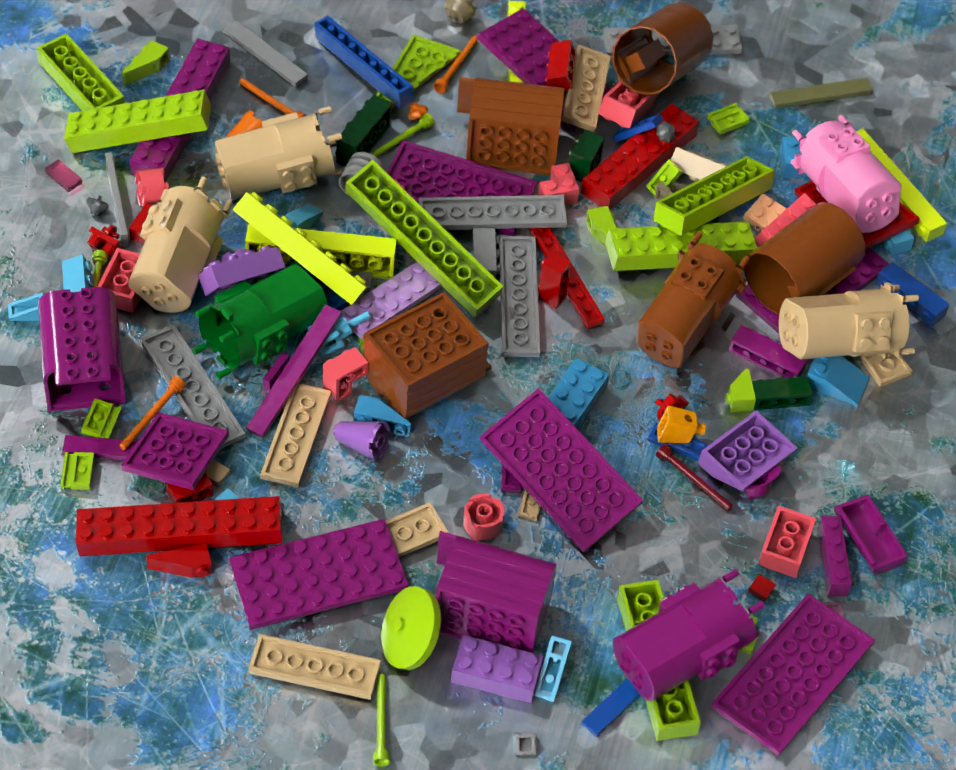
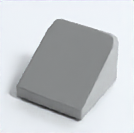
(525, 743)

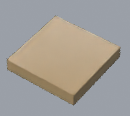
(886, 370)

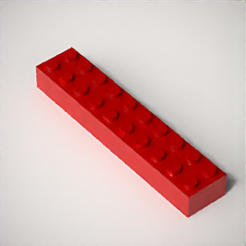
(178, 526)

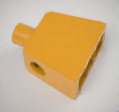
(678, 426)

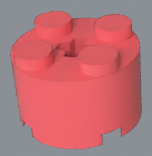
(150, 185)
(483, 517)

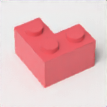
(561, 183)
(342, 371)

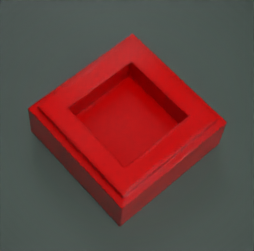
(762, 587)

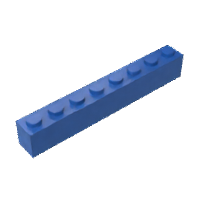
(364, 62)

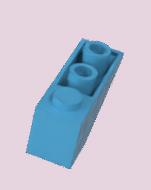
(374, 410)

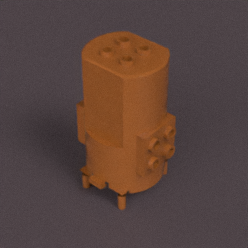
(689, 302)

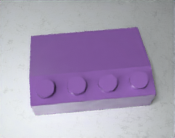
(746, 452)

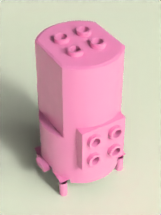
(849, 174)

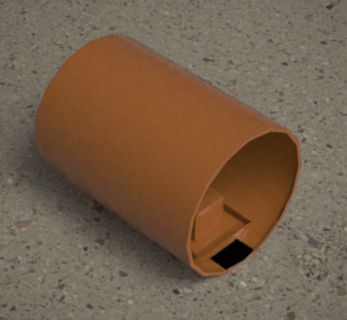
(640, 59)
(805, 256)

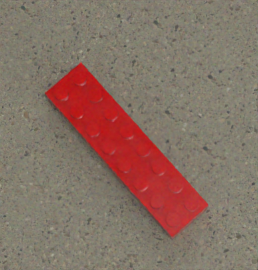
(637, 160)

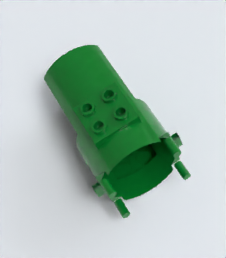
(260, 317)

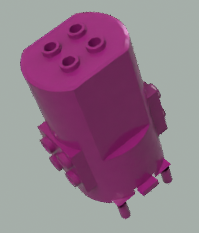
(688, 636)

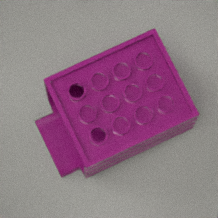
(80, 348)
(492, 592)

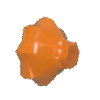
(417, 111)

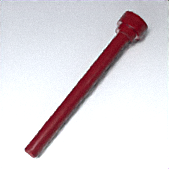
(665, 453)

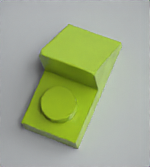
(667, 174)

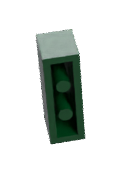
(782, 393)

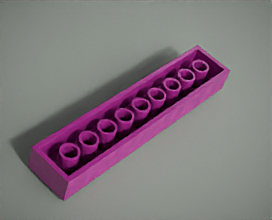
(200, 71)

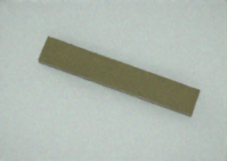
(820, 93)

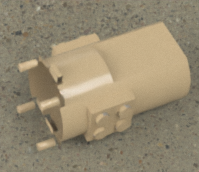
(281, 155)
(177, 246)
(846, 324)

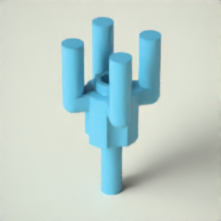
(341, 331)

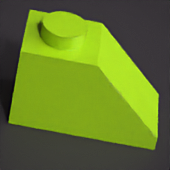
(741, 393)

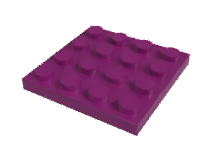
(175, 451)

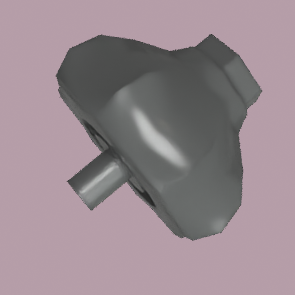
(665, 131)
(96, 205)

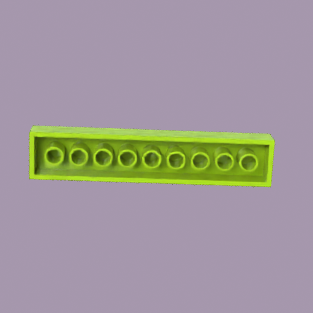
(424, 238)

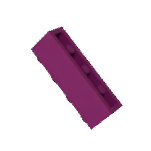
(766, 353)
(834, 556)

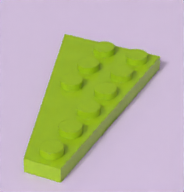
(422, 61)

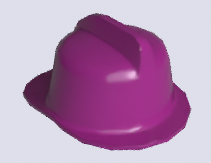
(762, 485)

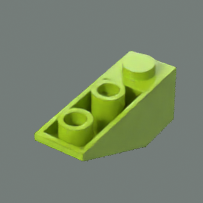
(148, 61)
(599, 222)

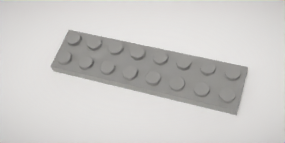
(725, 40)
(497, 211)
(519, 297)
(200, 397)

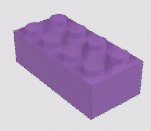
(249, 267)
(497, 669)

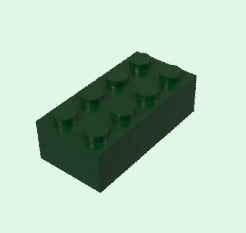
(365, 129)

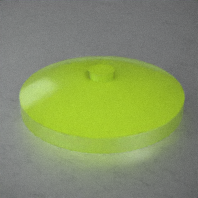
(410, 628)

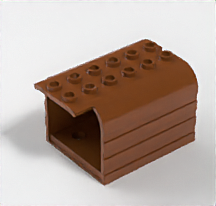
(511, 124)
(424, 355)

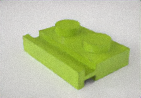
(728, 119)
(101, 419)
(77, 471)

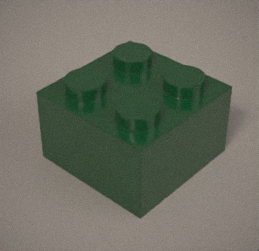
(586, 154)

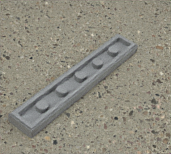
(265, 53)
(117, 199)

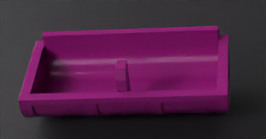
(871, 534)

